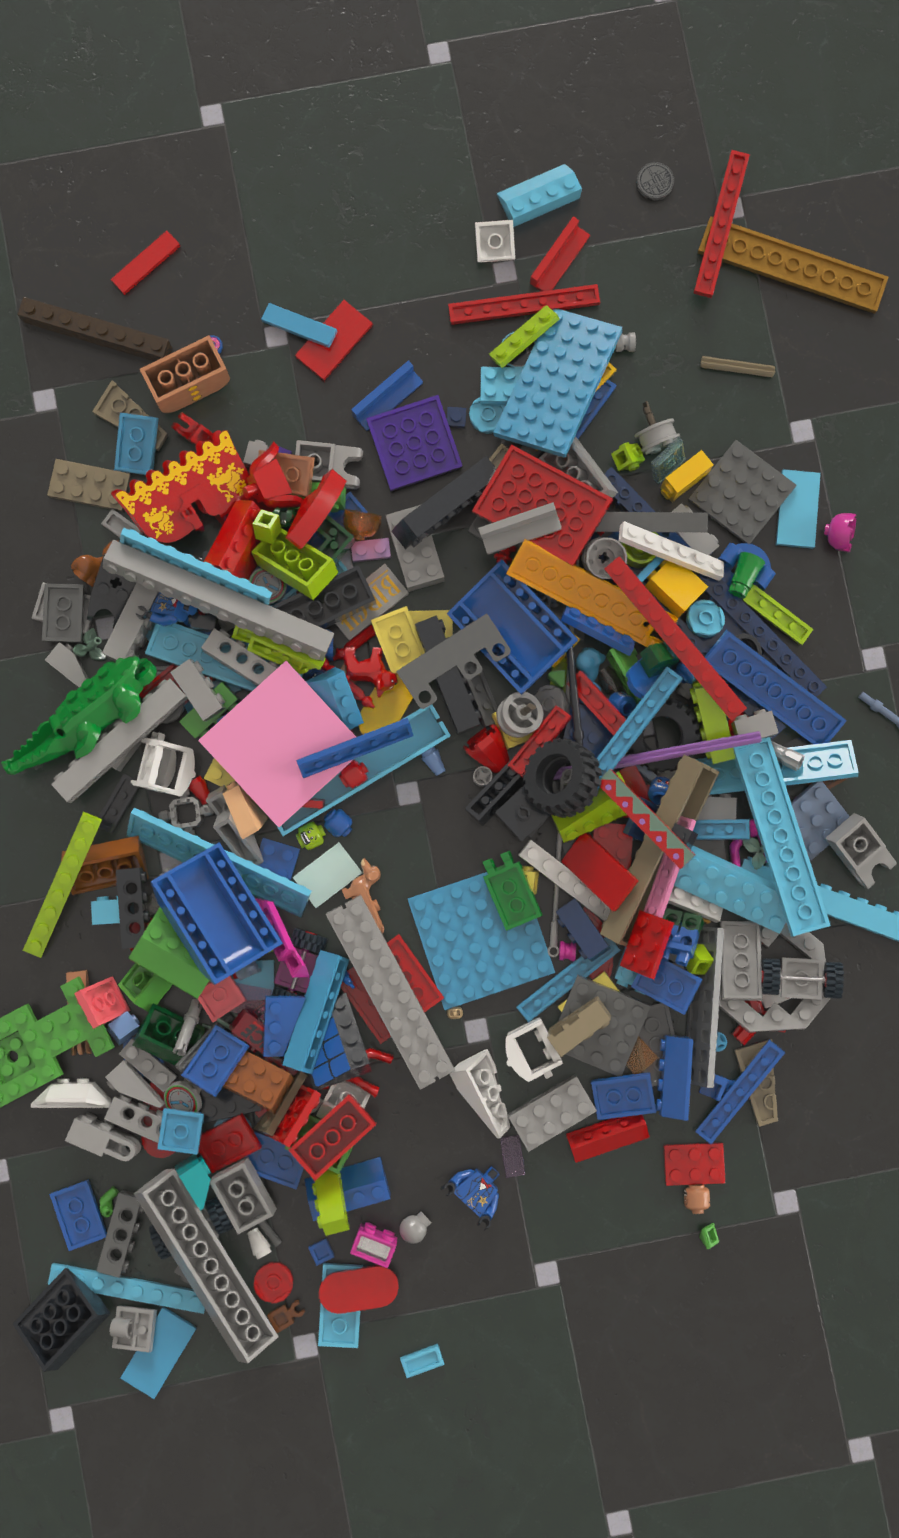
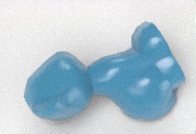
(589, 662)

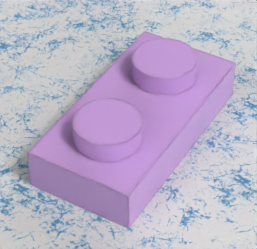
(371, 550)

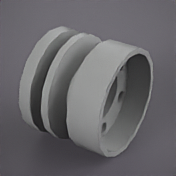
(596, 547)

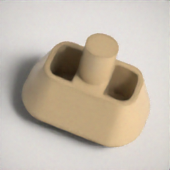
(455, 1013)

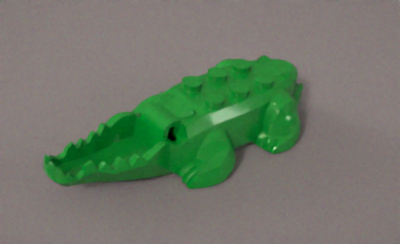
(86, 712)

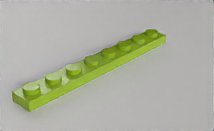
(62, 884)

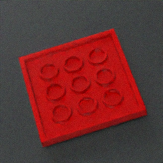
(417, 977)

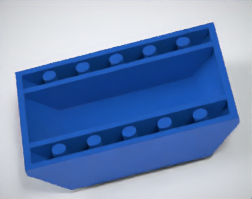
(524, 621)
(214, 914)

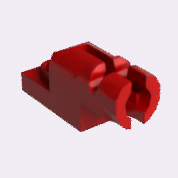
(195, 431)

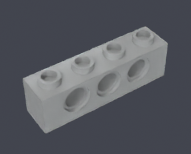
(220, 638)
(117, 1115)

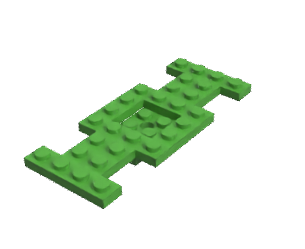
(43, 1040)

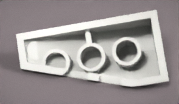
(479, 1087)

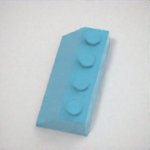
(540, 194)

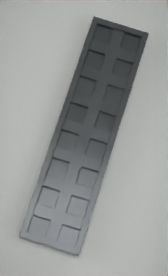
(703, 1011)

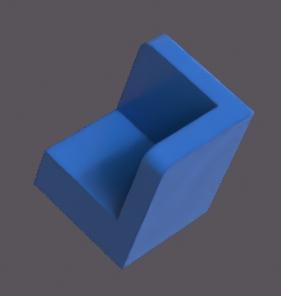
(719, 1087)

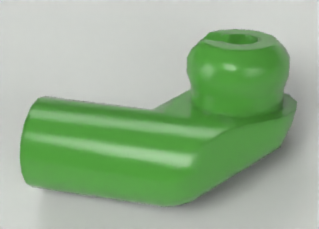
(105, 1202)

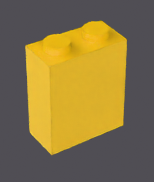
(686, 476)
(675, 587)

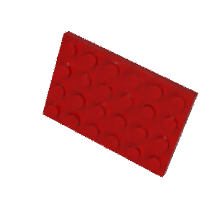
(529, 483)

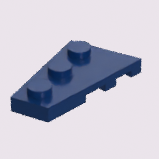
(279, 1022)

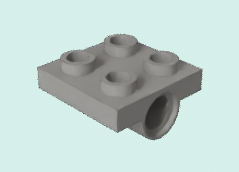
(133, 1328)

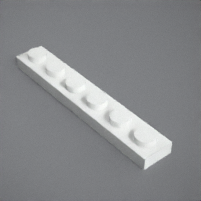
(671, 551)
(563, 878)

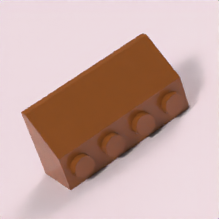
(104, 859)

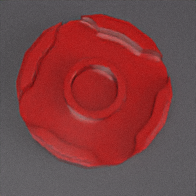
(273, 1282)

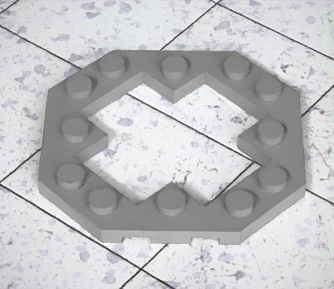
(776, 1017)

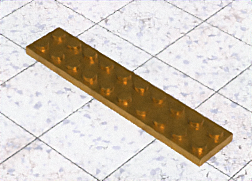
(801, 268)

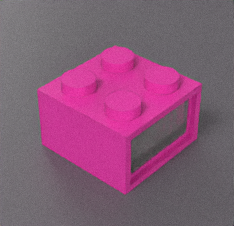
(374, 1244)

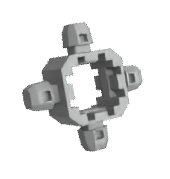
(206, 810)

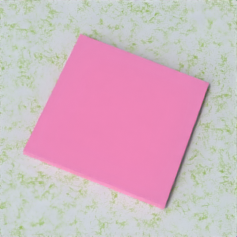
(268, 734)

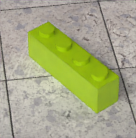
(330, 1203)

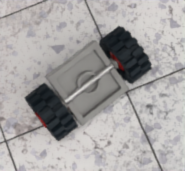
(802, 978)
(214, 1215)

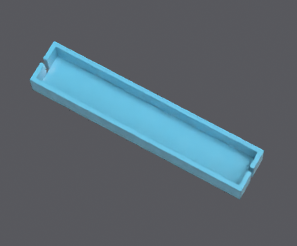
(379, 763)

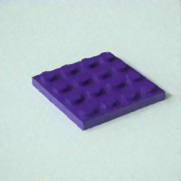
(414, 443)

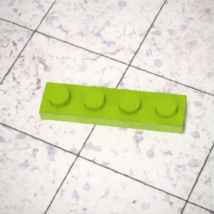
(524, 336)
(777, 615)

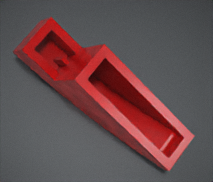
(315, 509)

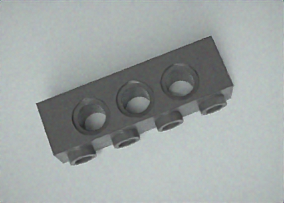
(108, 1262)

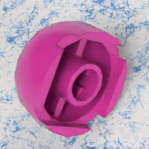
(841, 531)

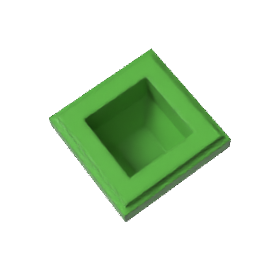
(709, 1236)

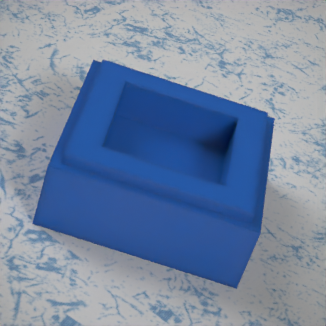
(321, 1251)

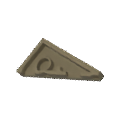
(270, 1121)

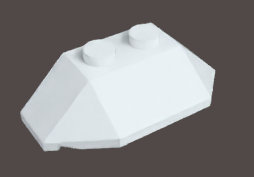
(72, 1095)

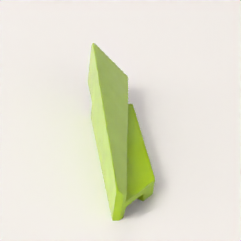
(276, 652)

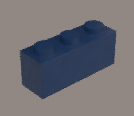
(582, 930)

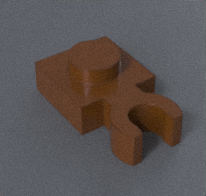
(283, 1316)

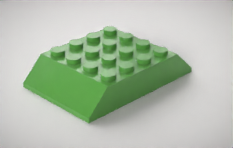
(167, 957)

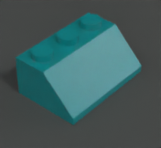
(195, 1178)

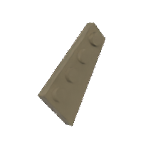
(117, 401)
(763, 1098)

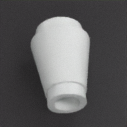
(259, 1245)

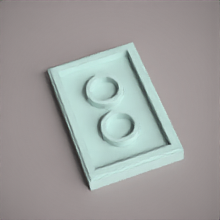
(328, 874)

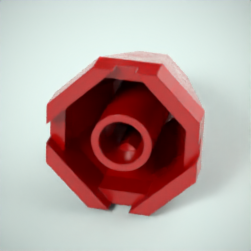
(488, 748)

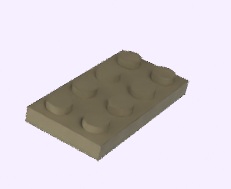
(87, 484)

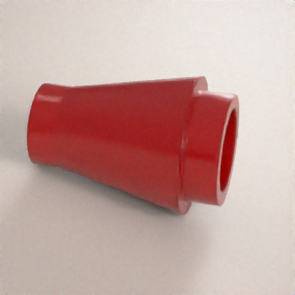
(199, 789)

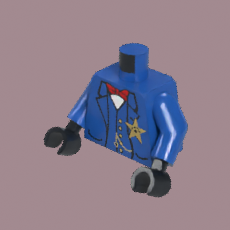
(167, 611)
(476, 1192)

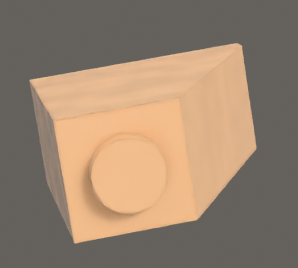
(244, 810)

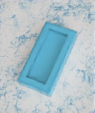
(422, 1361)

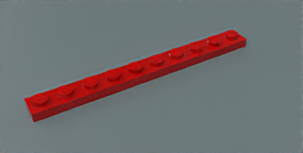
(675, 638)

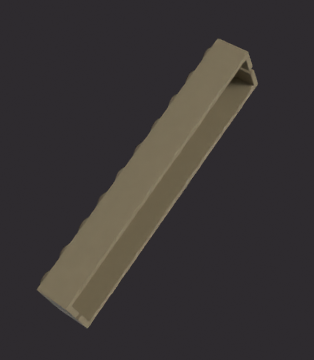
(684, 798)

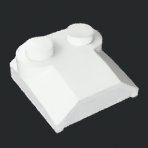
(495, 241)

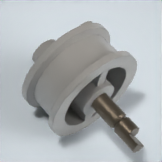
(656, 434)
(519, 714)

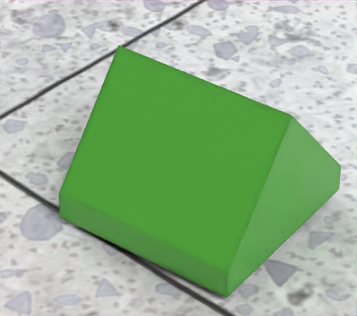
(557, 678)

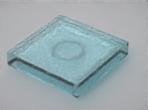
(668, 460)

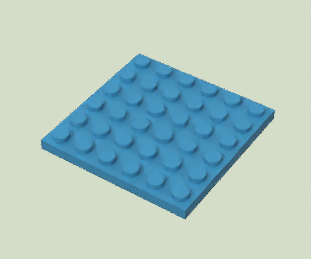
(469, 944)

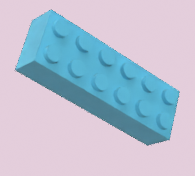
(732, 889)

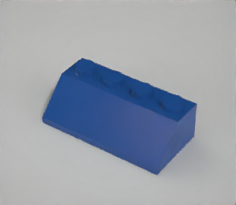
(675, 1077)
(361, 1183)

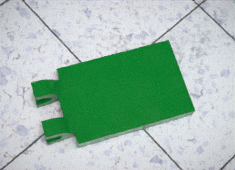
(511, 892)

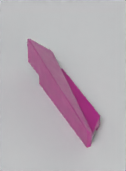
(286, 951)

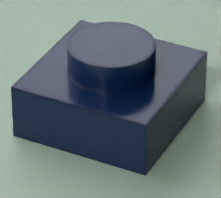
(456, 417)

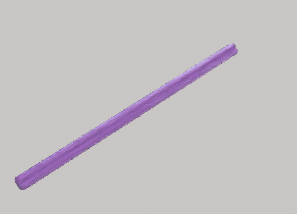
(679, 751)

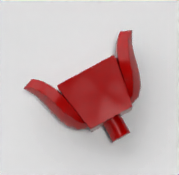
(269, 483)

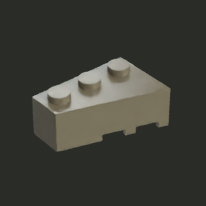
(578, 1026)

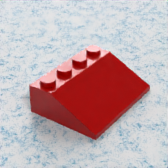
(236, 541)

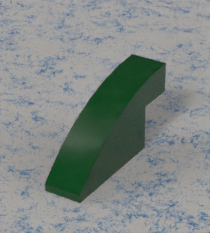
(657, 658)

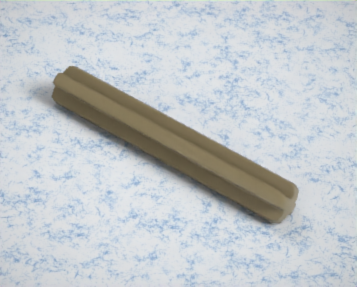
(737, 366)

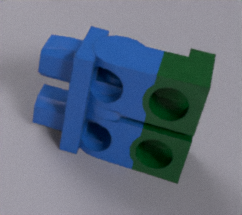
(683, 935)

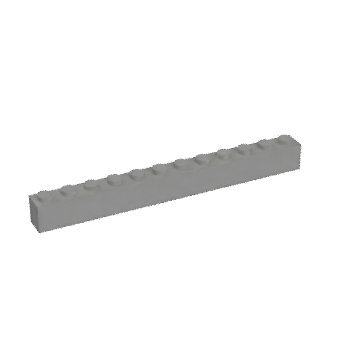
(217, 600)

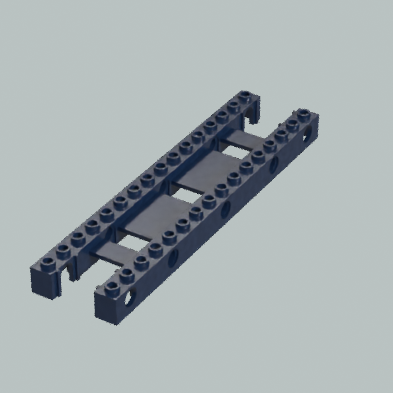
(737, 614)

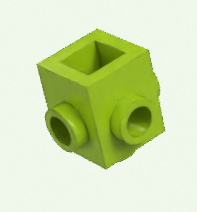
(628, 457)

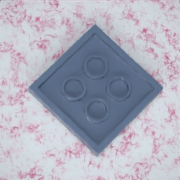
(817, 816)

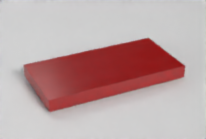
(350, 329)
(599, 871)

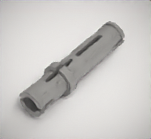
(190, 1019)

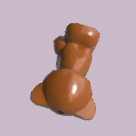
(87, 566)

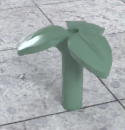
(91, 641)
(753, 846)

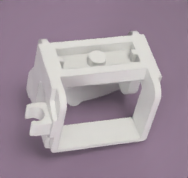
(150, 764)
(516, 1058)

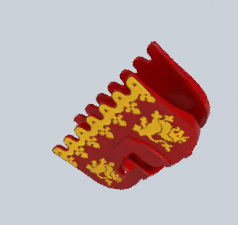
(208, 477)

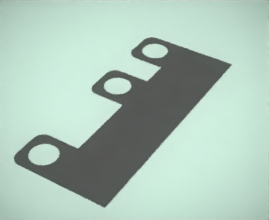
(449, 653)

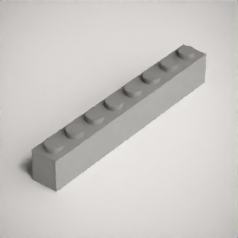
(119, 741)

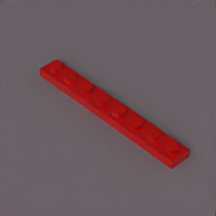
(721, 223)
(523, 304)

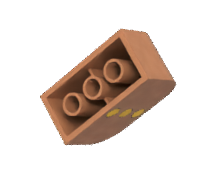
(186, 375)

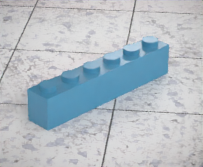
(315, 1012)

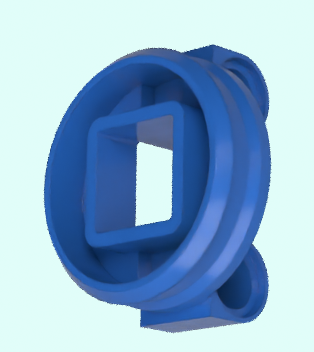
(731, 555)

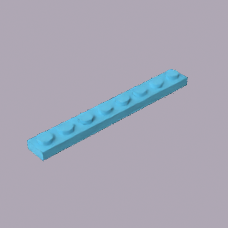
(134, 1289)

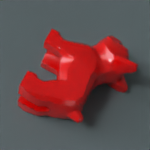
(369, 670)

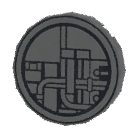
(655, 181)

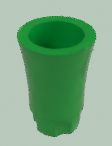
(745, 574)

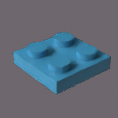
(180, 1131)

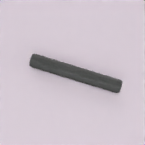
(186, 1059)

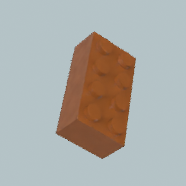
(259, 1082)

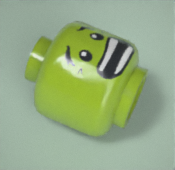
(310, 835)

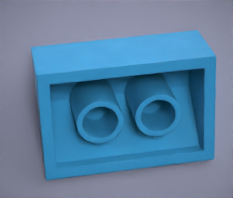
(336, 693)

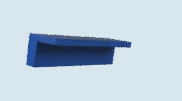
(387, 394)

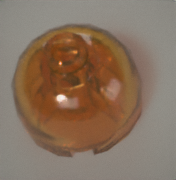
(361, 523)

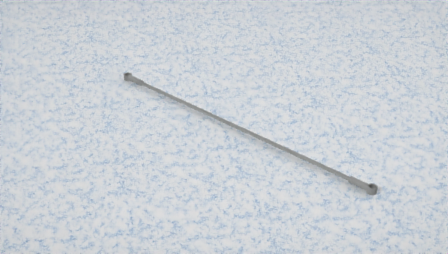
(554, 924)

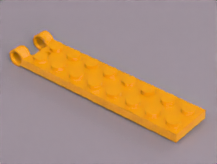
(580, 591)

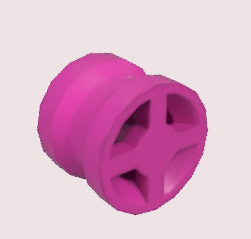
(567, 951)

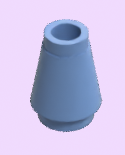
(433, 760)

